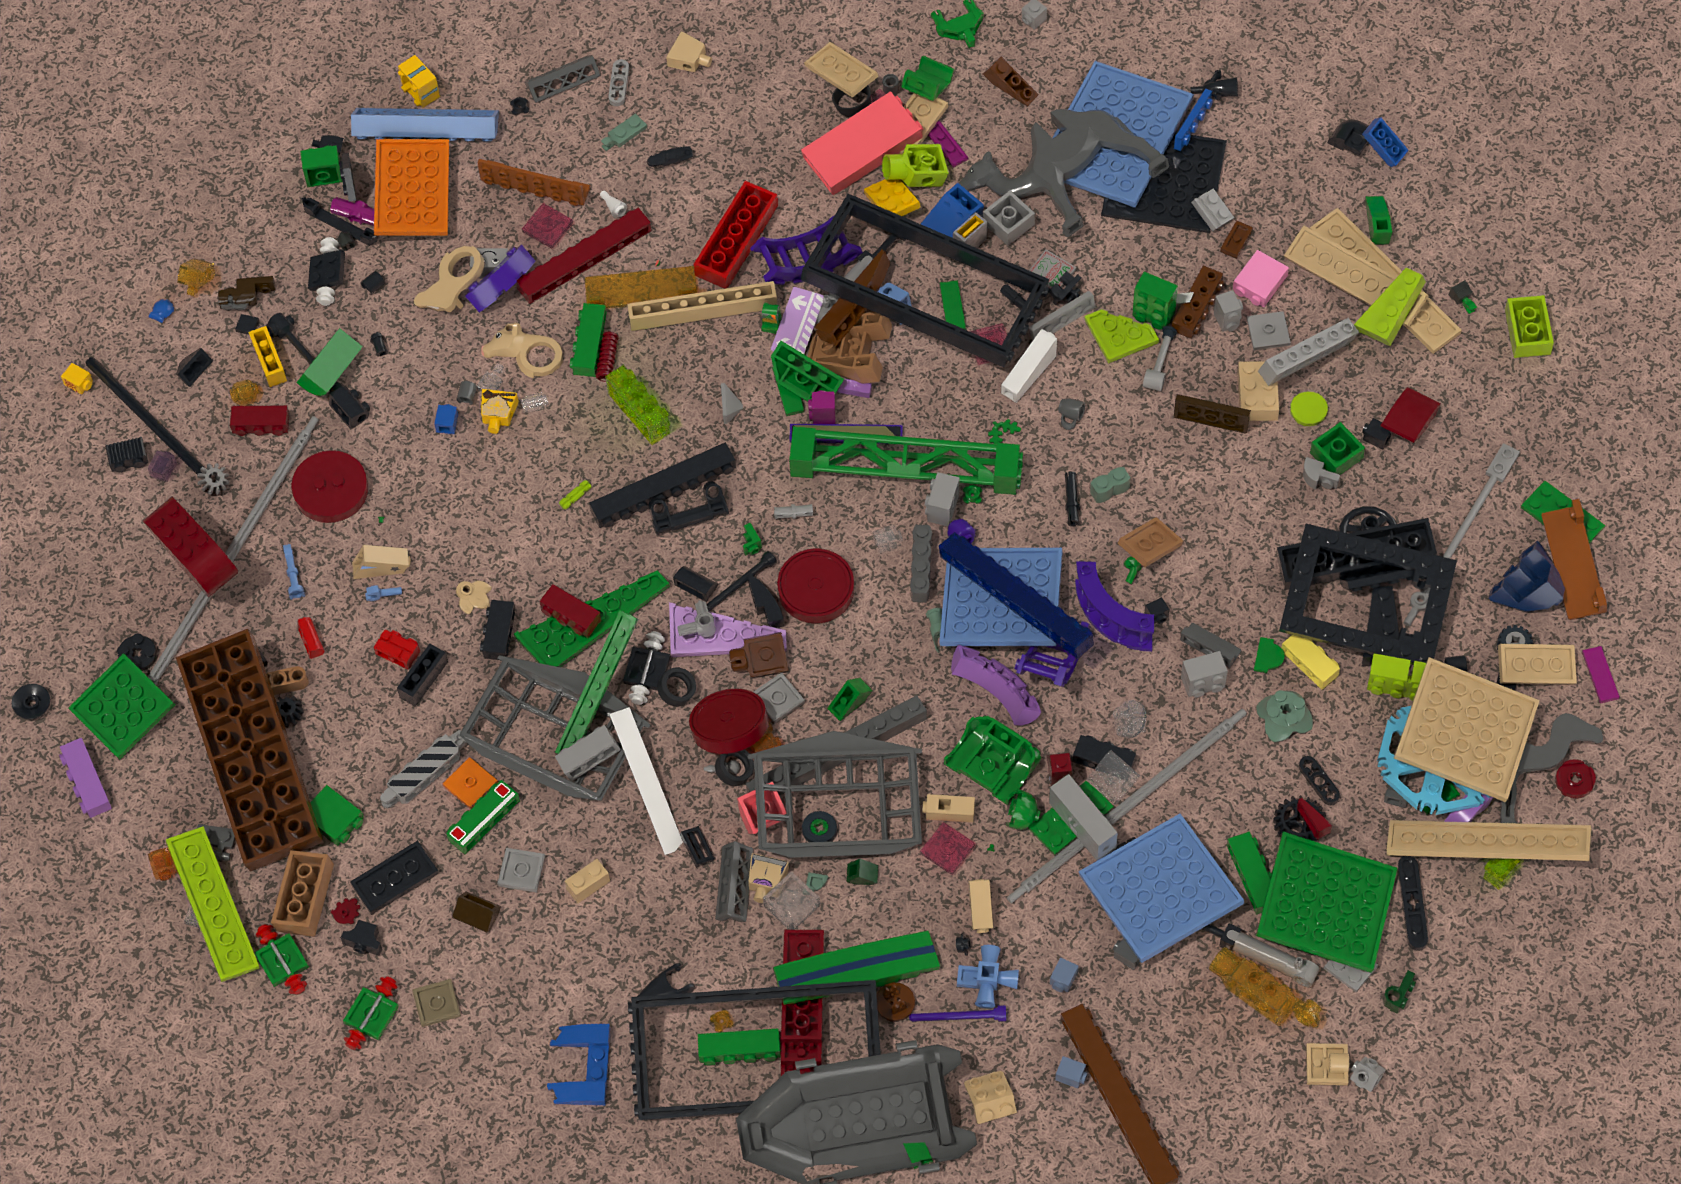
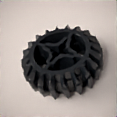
(1286, 825)

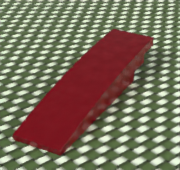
(801, 1020)

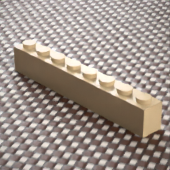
(701, 306)

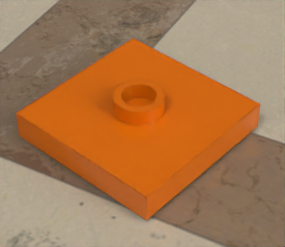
(469, 783)

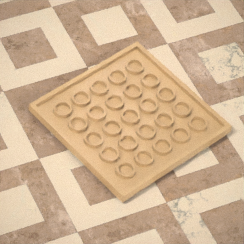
(1466, 729)

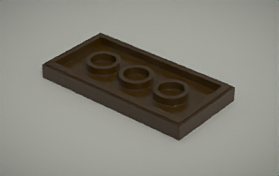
(1211, 413)

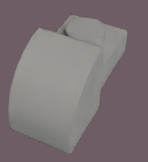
(1314, 474)

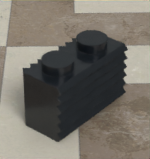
(126, 454)

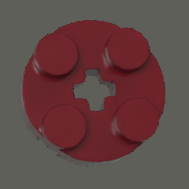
(1582, 771)

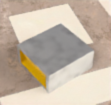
(972, 231)

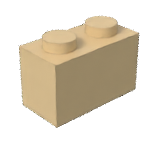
(587, 881)

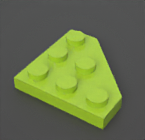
(1119, 334)

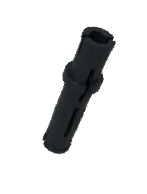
(1072, 499)

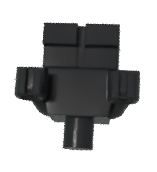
(329, 140)

